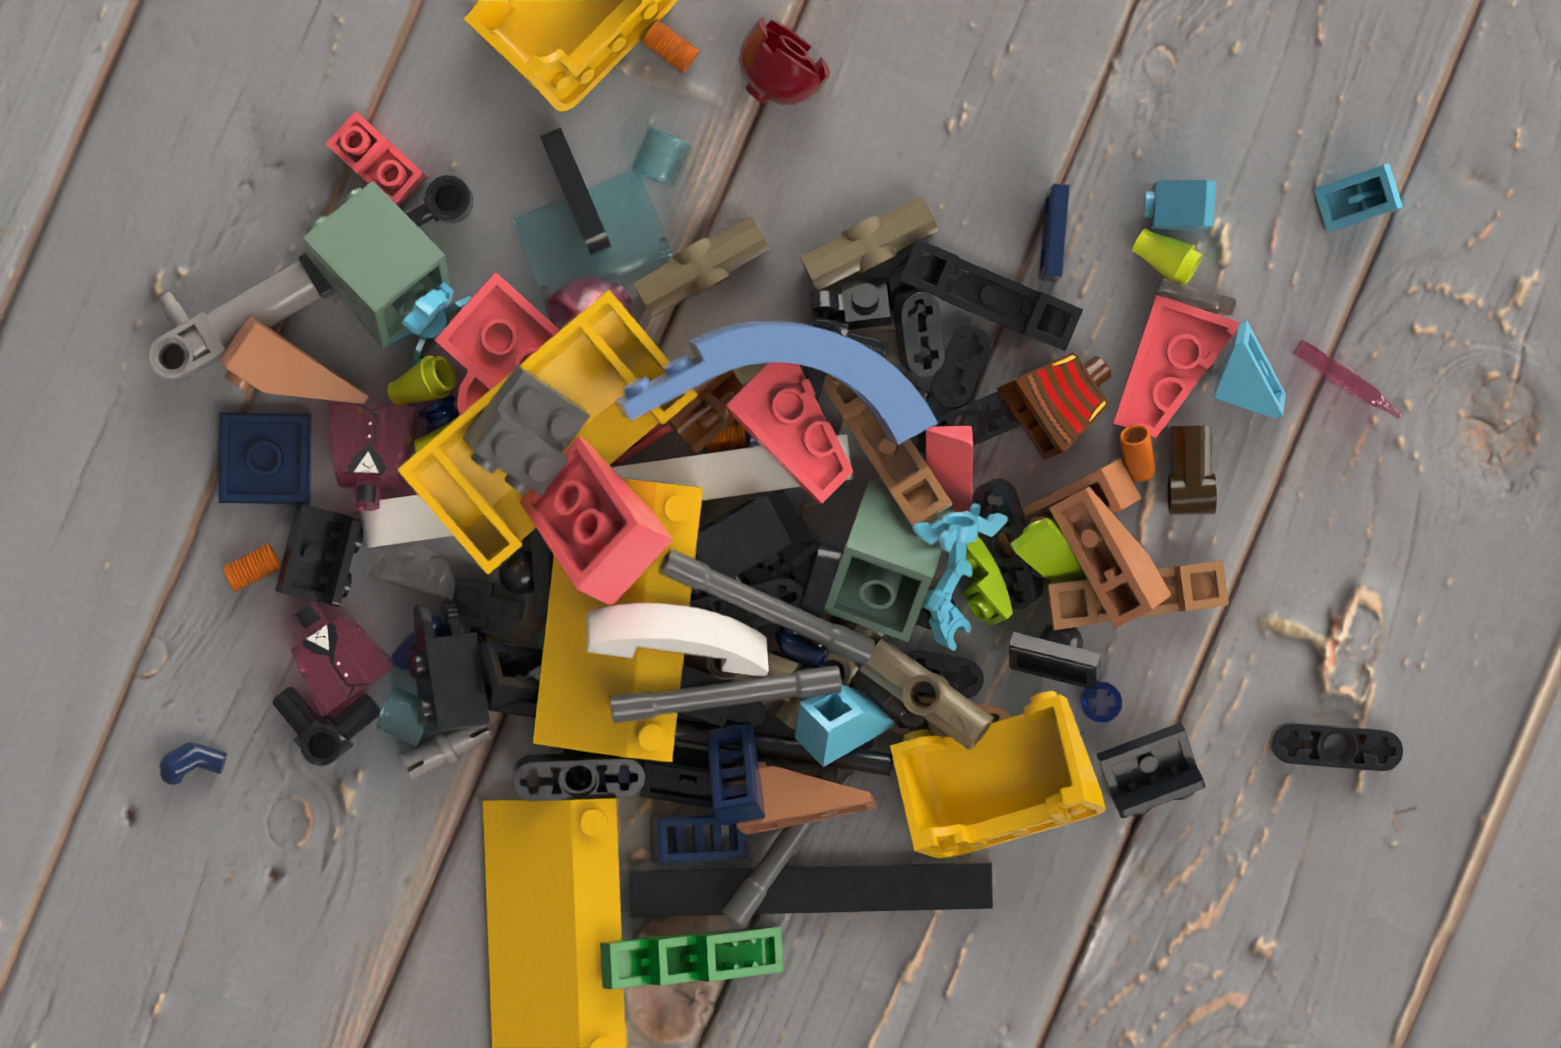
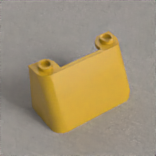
(564, 44)
(1013, 783)

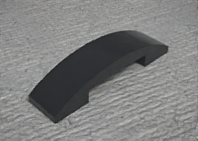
(990, 295)

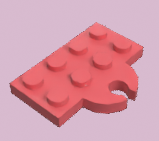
(493, 337)

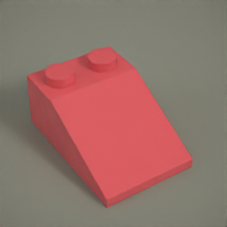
(596, 525)

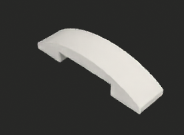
(678, 629)

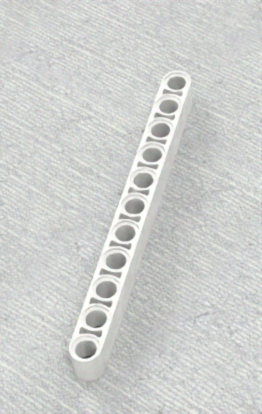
(717, 473)

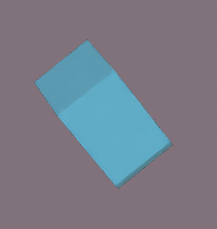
(1358, 198)
(1248, 377)

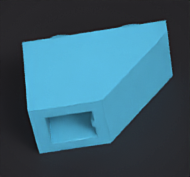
(839, 723)

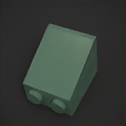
(375, 260)
(883, 567)

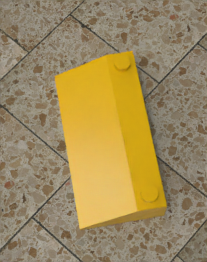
(587, 364)
(577, 683)
(547, 912)

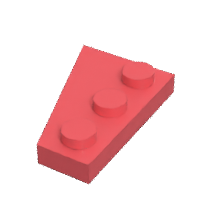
(1169, 361)
(789, 424)

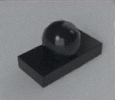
(529, 572)
(1056, 656)

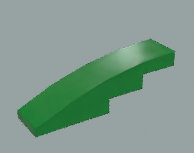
(691, 957)

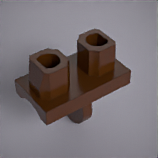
(706, 414)

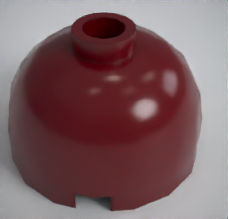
(778, 66)

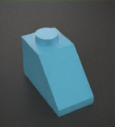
(1181, 205)

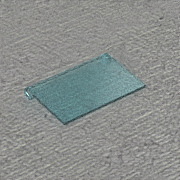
(559, 250)

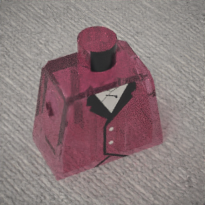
(370, 447)
(337, 657)

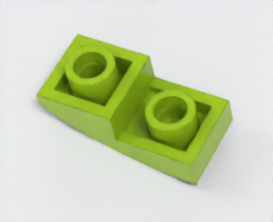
(1048, 552)
(987, 592)

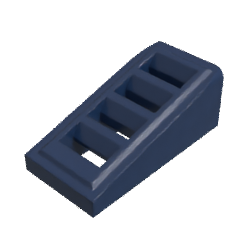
(737, 802)
(659, 848)

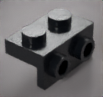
(319, 555)
(1151, 771)

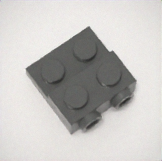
(525, 432)

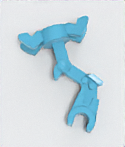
(429, 317)
(953, 533)

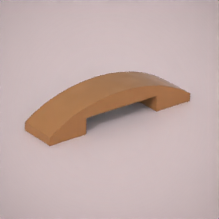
(897, 464)
(1190, 587)

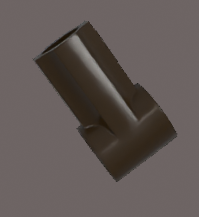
(1192, 483)

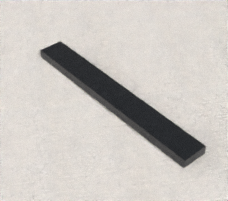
(817, 889)

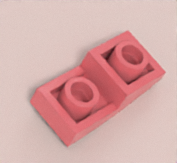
(376, 159)

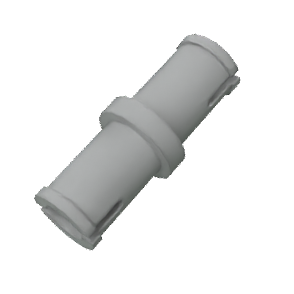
(442, 748)

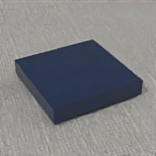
(1054, 232)
(265, 458)

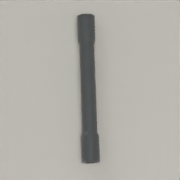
(701, 577)
(799, 684)
(755, 887)

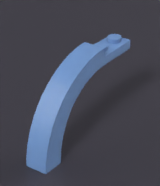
(871, 377)

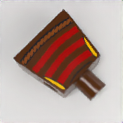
(1057, 401)

